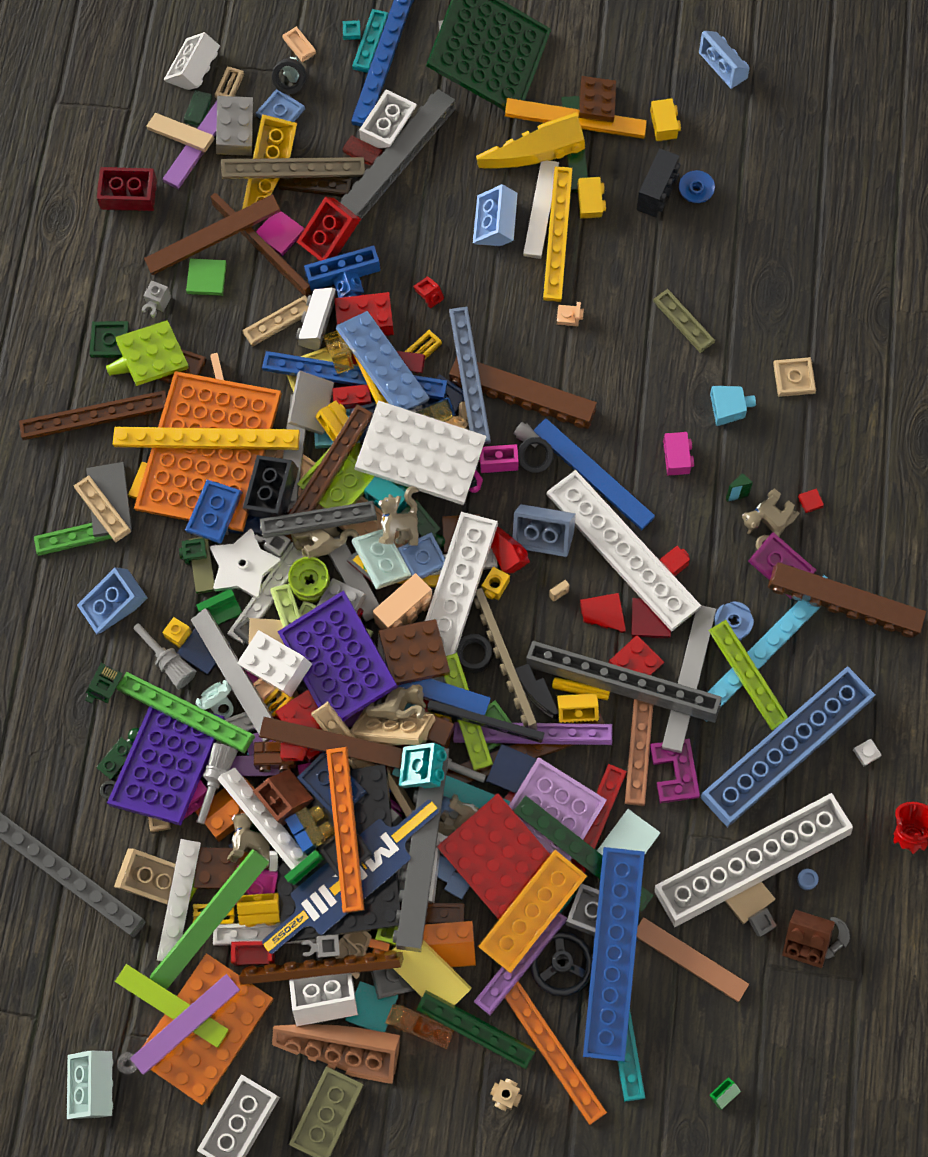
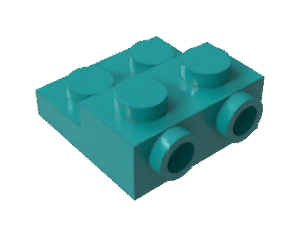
(422, 766)

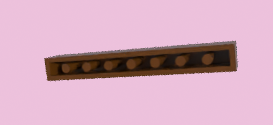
(531, 395)
(847, 600)

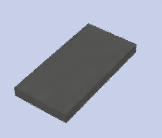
(113, 484)

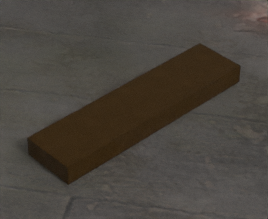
(322, 185)

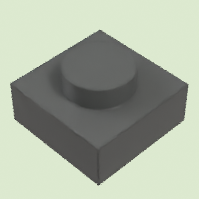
(762, 922)

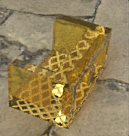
(338, 351)

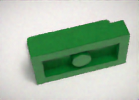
(222, 607)

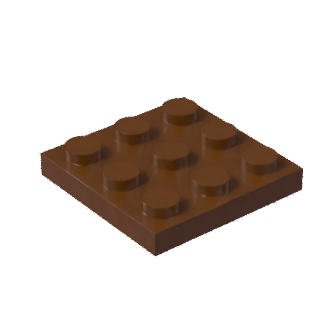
(414, 652)

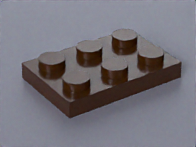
(597, 99)

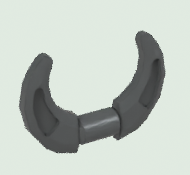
(843, 938)

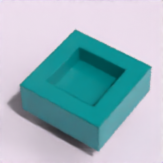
(351, 30)

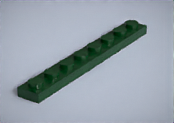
(567, 841)

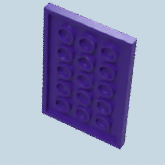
(342, 655)
(162, 768)

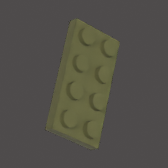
(326, 1114)

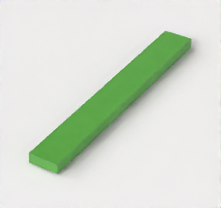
(186, 712)
(209, 919)

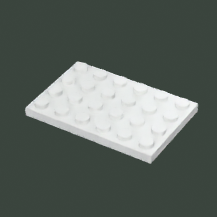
(420, 452)

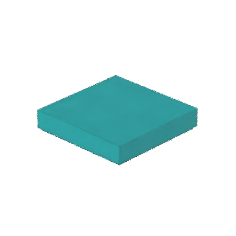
(371, 1011)

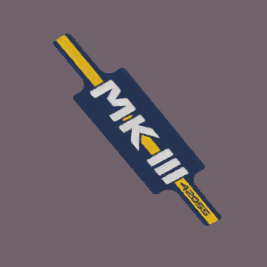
(319, 897)

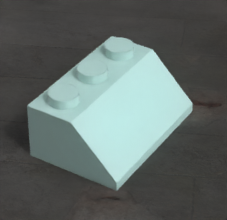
(89, 1085)

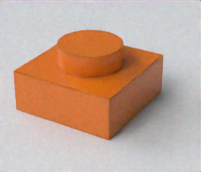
(379, 947)

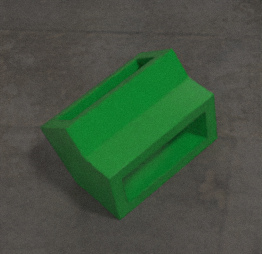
(724, 1093)

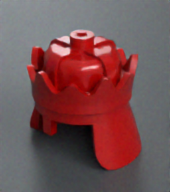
(911, 826)

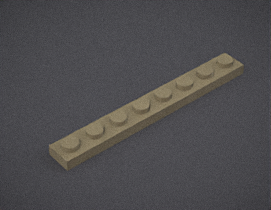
(292, 168)
(507, 666)

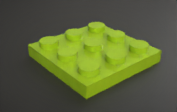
(151, 352)
(345, 488)

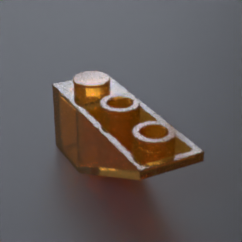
(419, 1026)

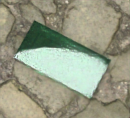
(197, 108)

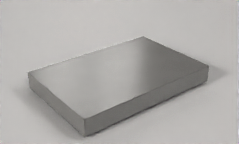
(309, 397)

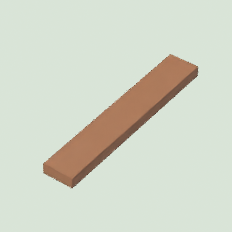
(639, 753)
(691, 960)

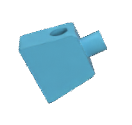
(730, 403)

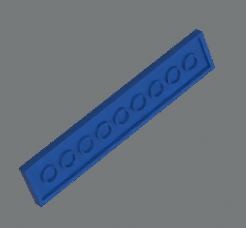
(613, 954)

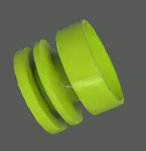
(308, 569)

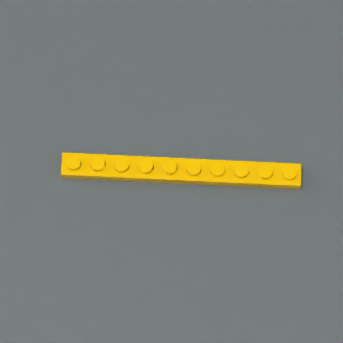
(206, 438)

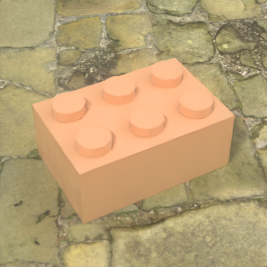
(404, 604)

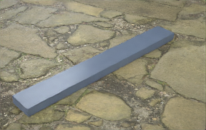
(469, 372)

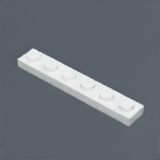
(262, 818)
(179, 896)

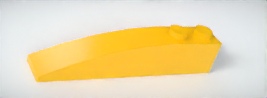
(273, 141)
(549, 142)

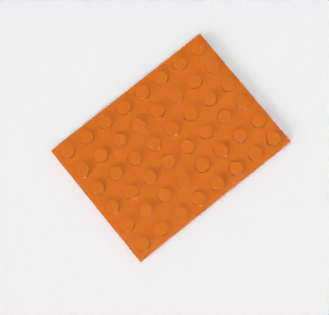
(178, 474)

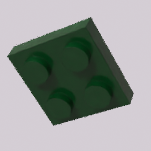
(103, 338)

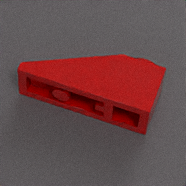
(508, 552)

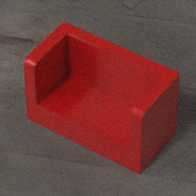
(250, 953)

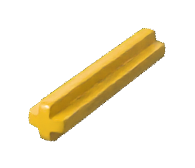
(579, 688)

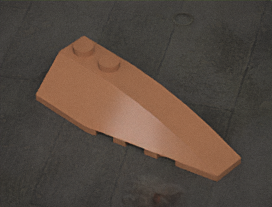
(353, 1049)

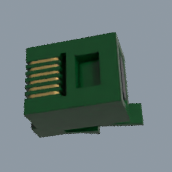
(103, 684)

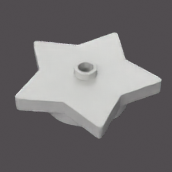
(246, 577)

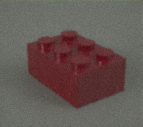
(126, 188)

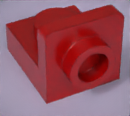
(429, 291)

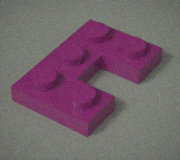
(686, 783)

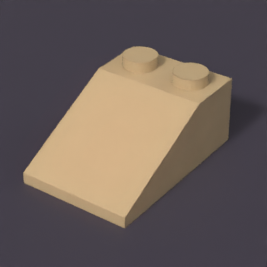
(146, 876)

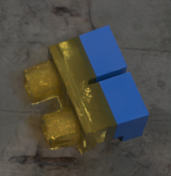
(439, 410)
(307, 830)

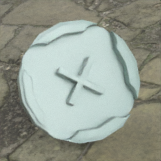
(216, 696)

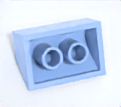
(723, 58)
(495, 216)

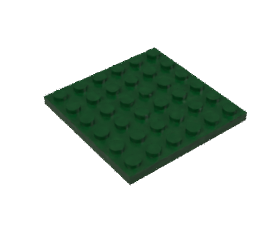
(489, 49)

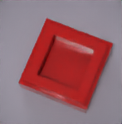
(811, 500)

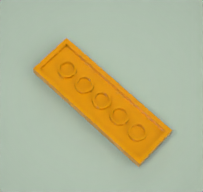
(532, 911)

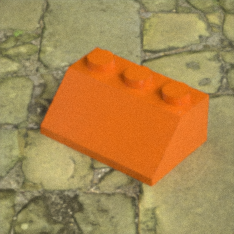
(221, 812)
(452, 942)

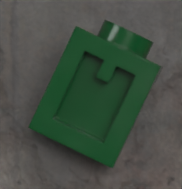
(193, 550)

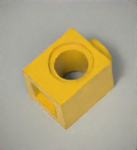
(498, 576)
(177, 632)

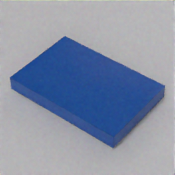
(213, 511)

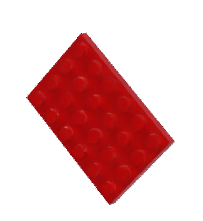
(494, 854)

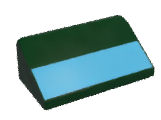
(739, 488)

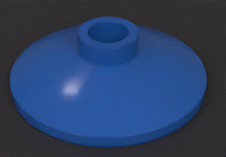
(696, 180)

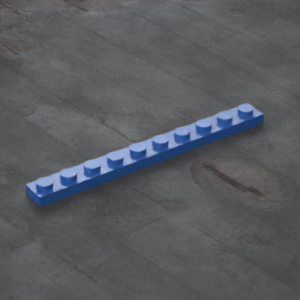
(382, 60)
(292, 365)

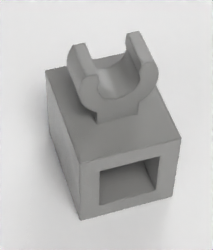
(156, 297)
(275, 545)
(324, 946)

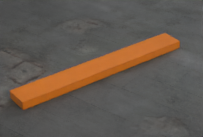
(345, 830)
(554, 1054)

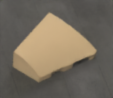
(354, 944)

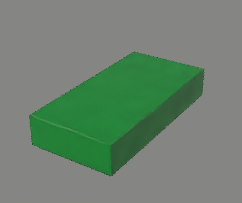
(304, 867)

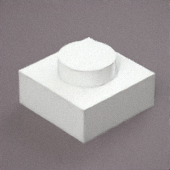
(867, 752)

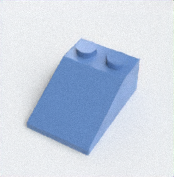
(112, 600)

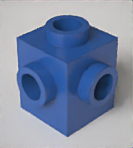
(348, 285)

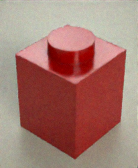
(675, 560)

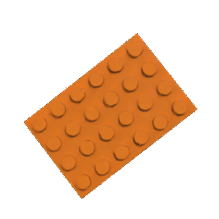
(195, 1063)

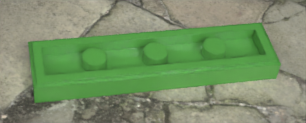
(66, 539)

